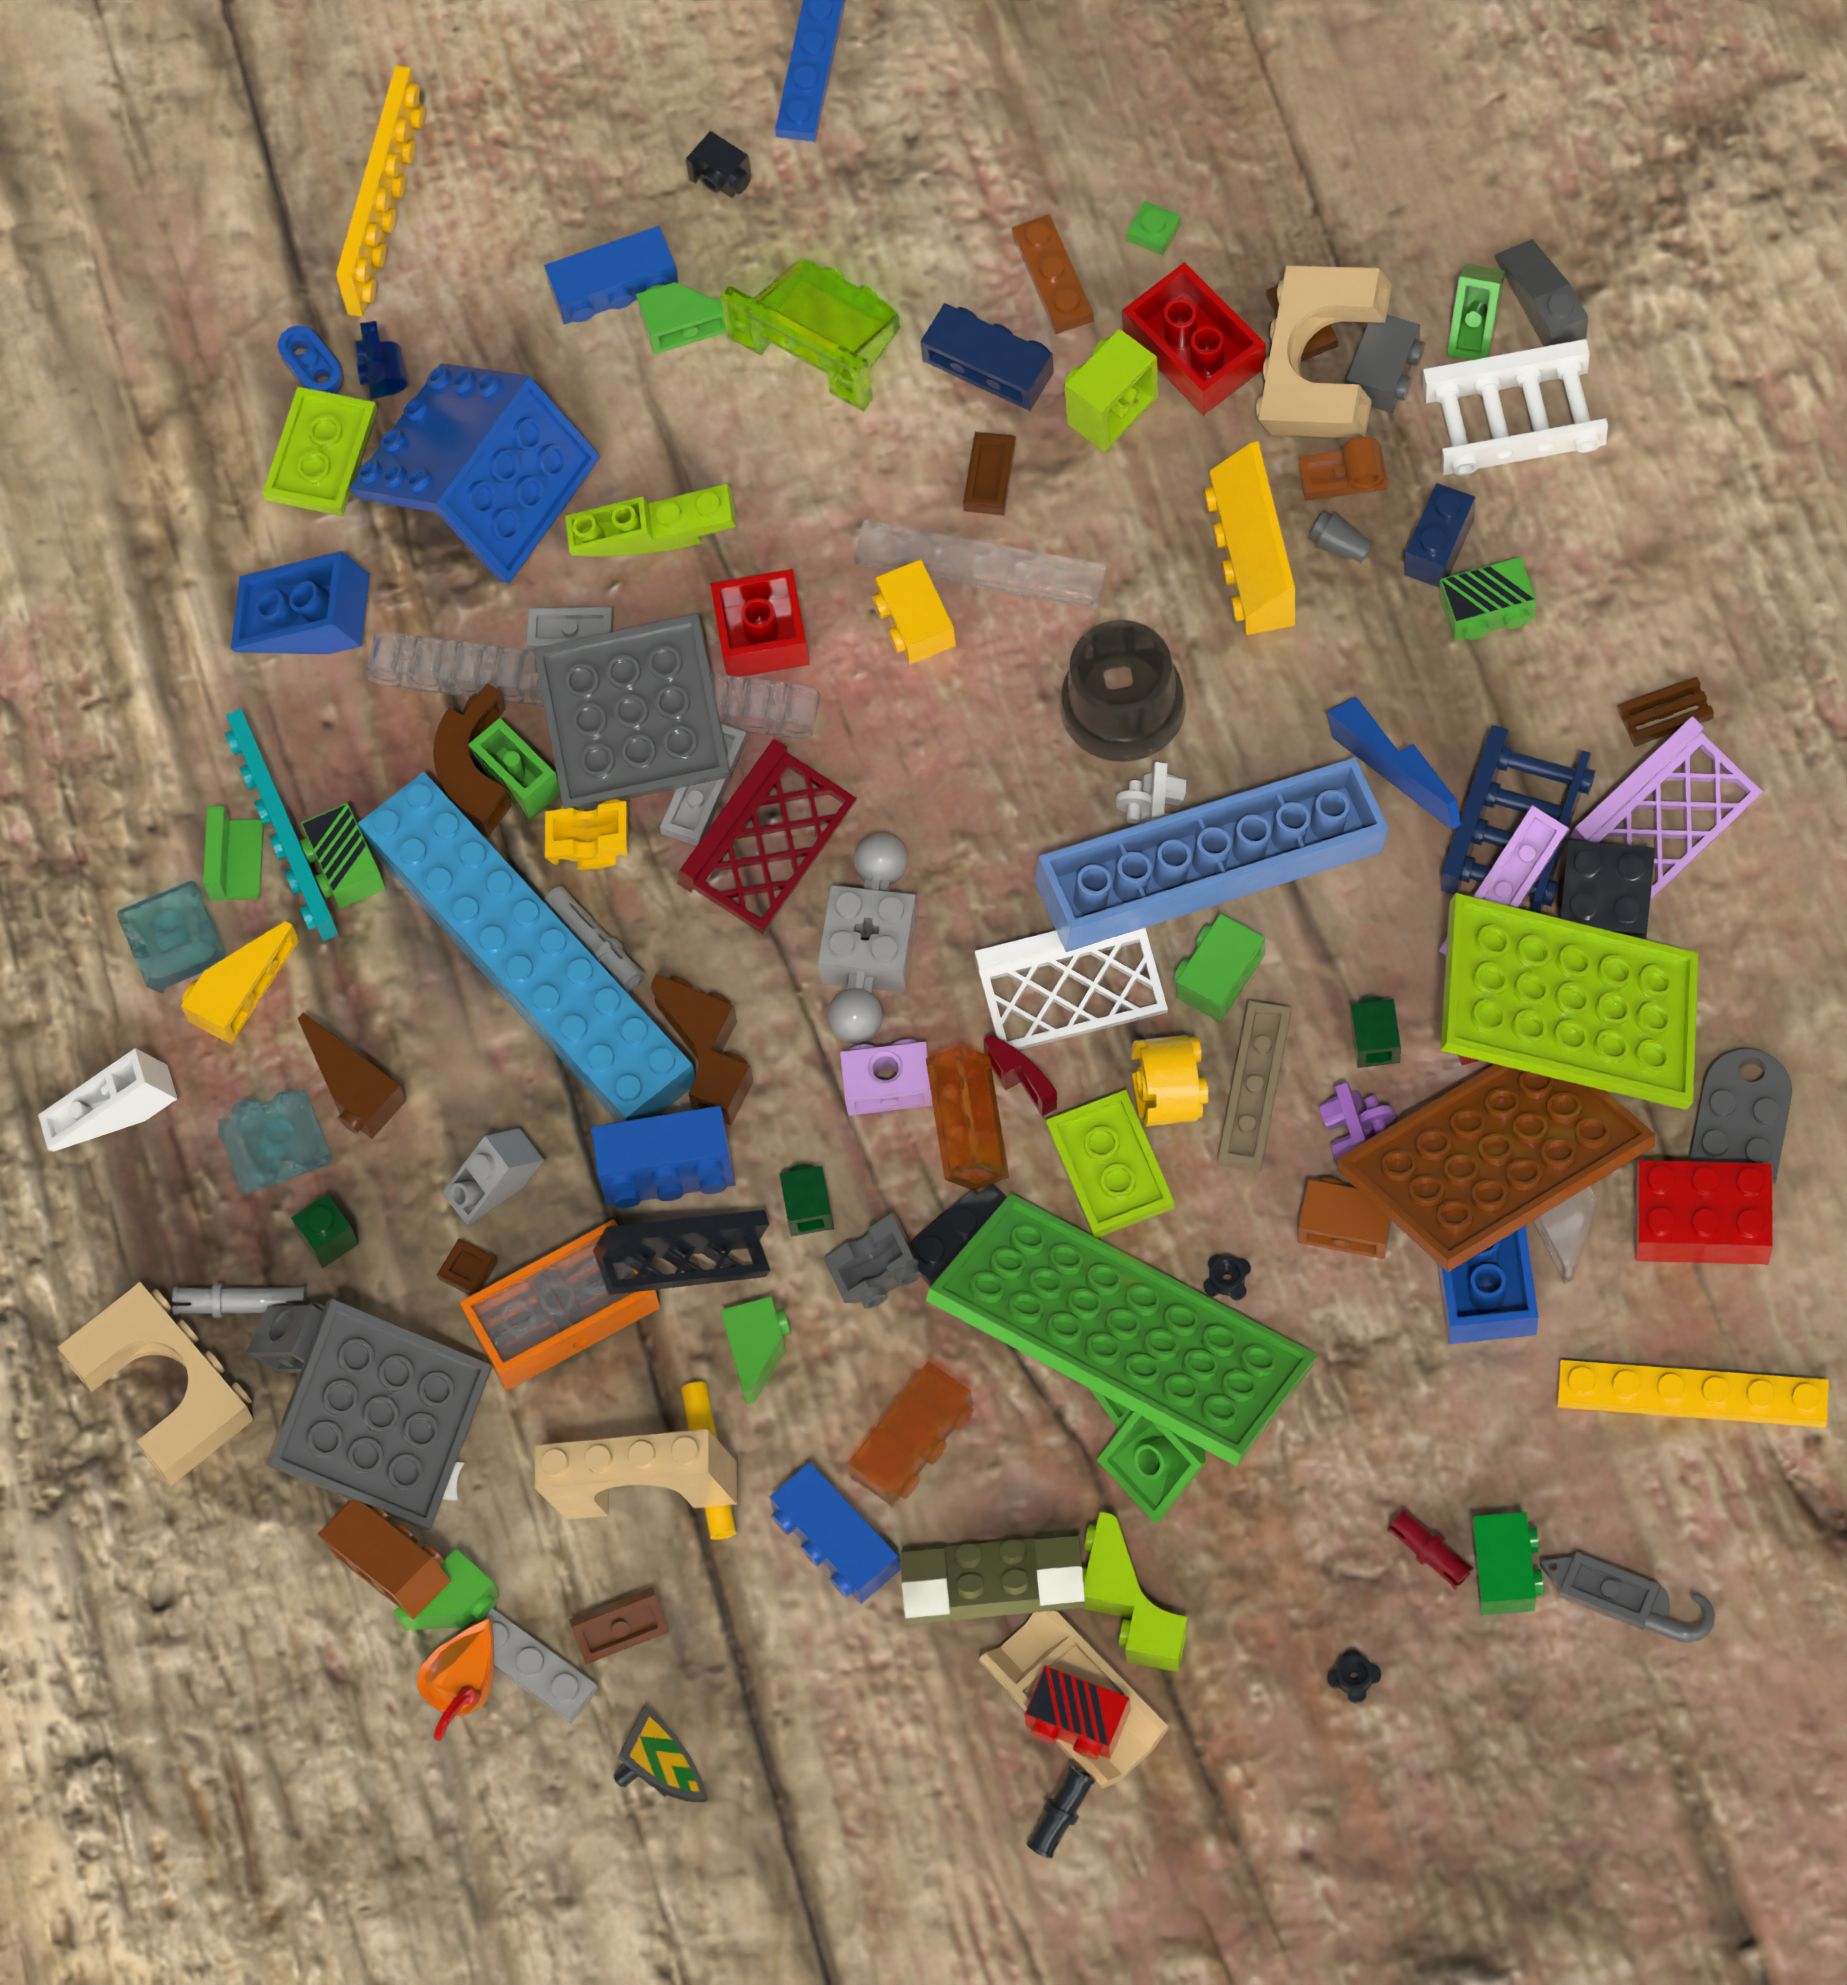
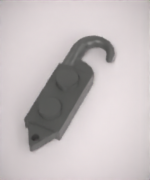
(1624, 1597)

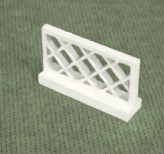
(1047, 949)

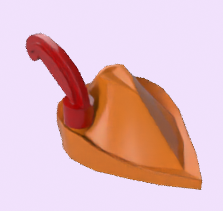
(459, 1674)

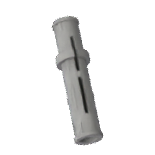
(604, 948)
(234, 1300)

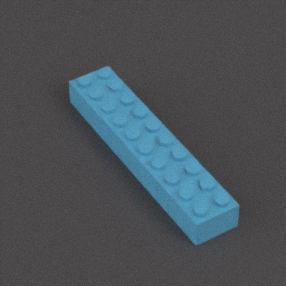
(527, 952)

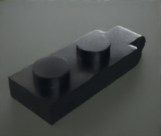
(953, 1230)

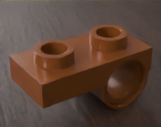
(1344, 472)

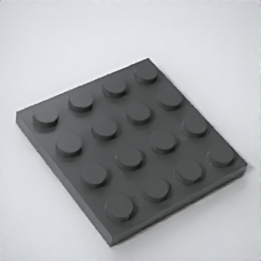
(632, 712)
(378, 1414)

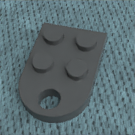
(1741, 1117)

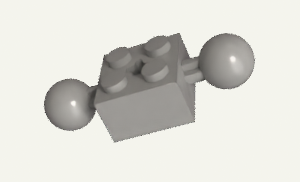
(875, 914)

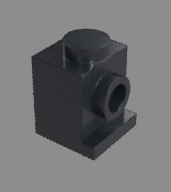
(719, 165)

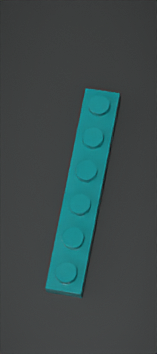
(285, 841)

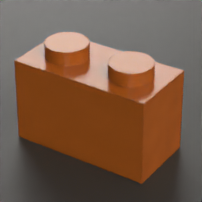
(1342, 1220)

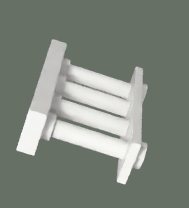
(1505, 371)

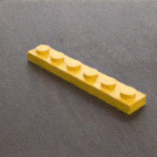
(1693, 1393)

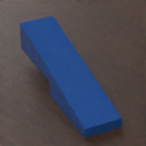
(1405, 769)

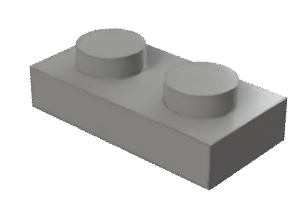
(561, 625)

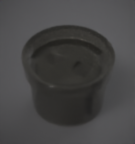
(1127, 720)

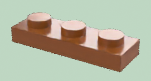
(1052, 274)

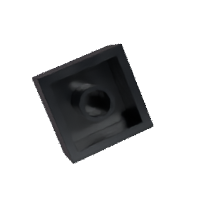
(1608, 886)

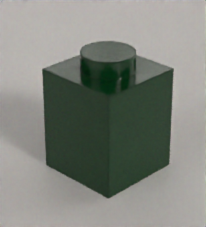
(1375, 1032)
(806, 1199)
(324, 1230)

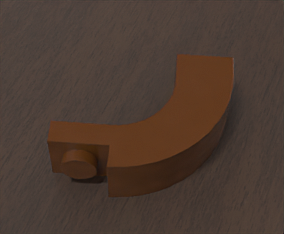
(472, 792)

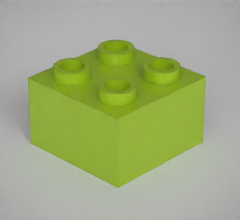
(1111, 389)

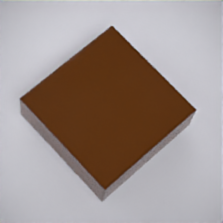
(467, 1268)

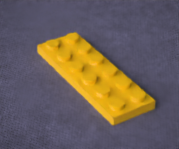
(379, 190)

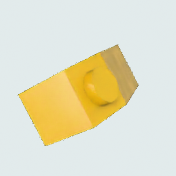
(234, 986)

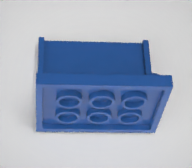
(484, 458)

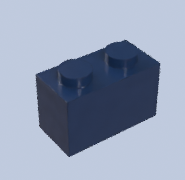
(1439, 535)

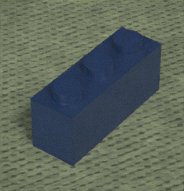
(987, 356)

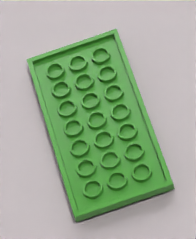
(1122, 1328)

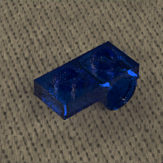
(379, 363)

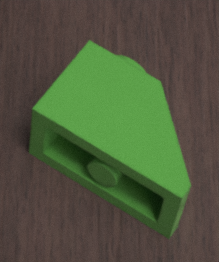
(1475, 312)
(678, 316)
(755, 1342)
(460, 1603)

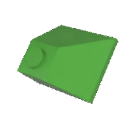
(1151, 1464)

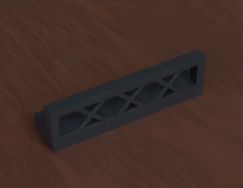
(678, 1238)

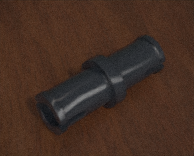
(1061, 1811)

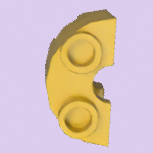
(587, 836)

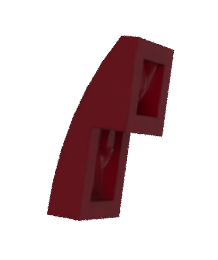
(1015, 1068)

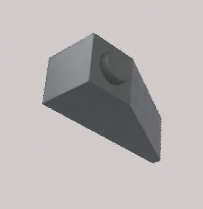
(1544, 294)

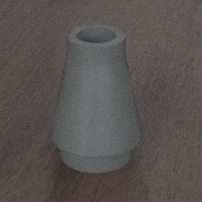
(1339, 537)

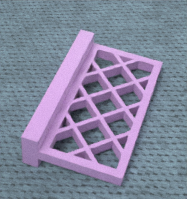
(1648, 778)

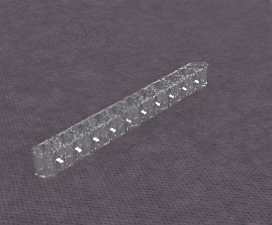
(467, 667)

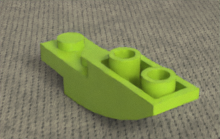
(652, 527)

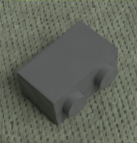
(1385, 361)

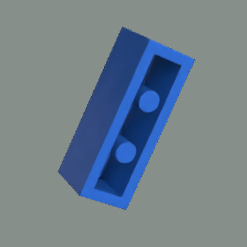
(609, 275)
(833, 1534)

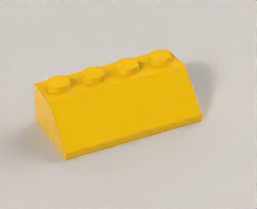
(1252, 542)

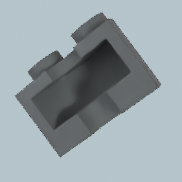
(874, 1264)

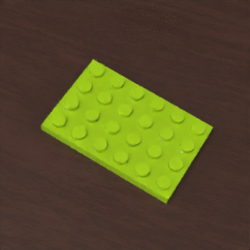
(1570, 1001)

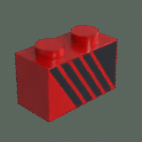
(1076, 1713)

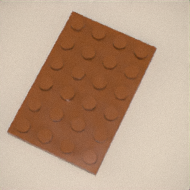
(1492, 1158)

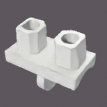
(1147, 799)

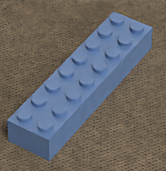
(1210, 854)

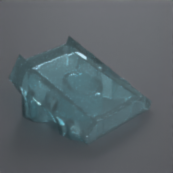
(171, 936)
(272, 1140)

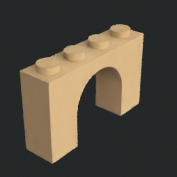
(1308, 302)
(141, 1327)
(579, 1473)

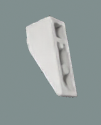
(109, 1101)

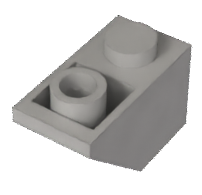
(492, 1174)

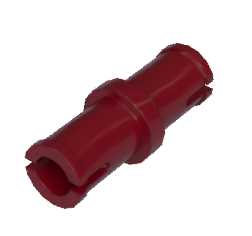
(1430, 1549)

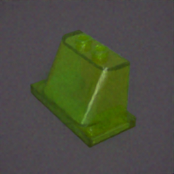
(820, 322)

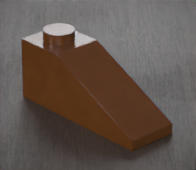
(359, 1089)

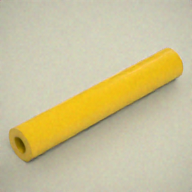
(700, 1417)

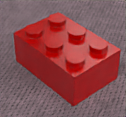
(1195, 338)
(1704, 1212)

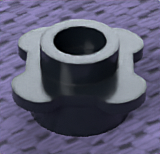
(1223, 1265)
(1354, 1663)

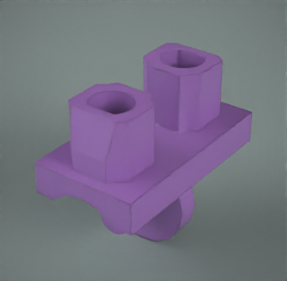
(1350, 1110)

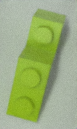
(1111, 1588)

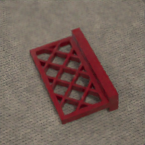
(735, 817)

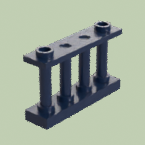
(1488, 793)

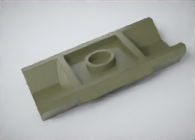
(992, 1579)

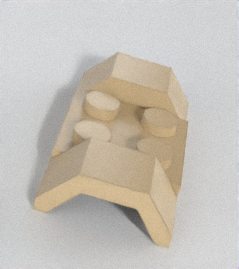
(1055, 1643)

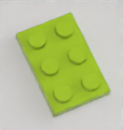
(320, 451)
(1110, 1164)

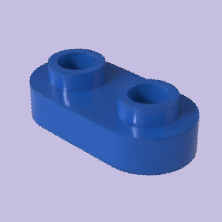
(313, 363)

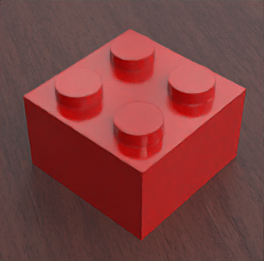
(759, 623)

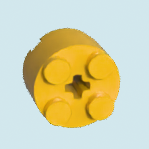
(1168, 1080)

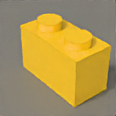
(914, 612)

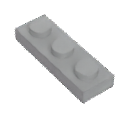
(696, 805)
(539, 1669)

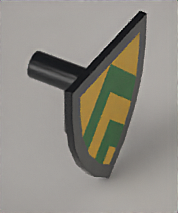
(659, 1760)

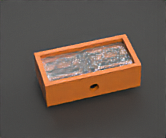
(552, 1310)

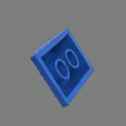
(302, 607)

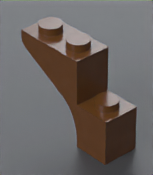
(705, 1026)

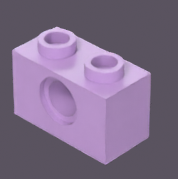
(869, 1094)

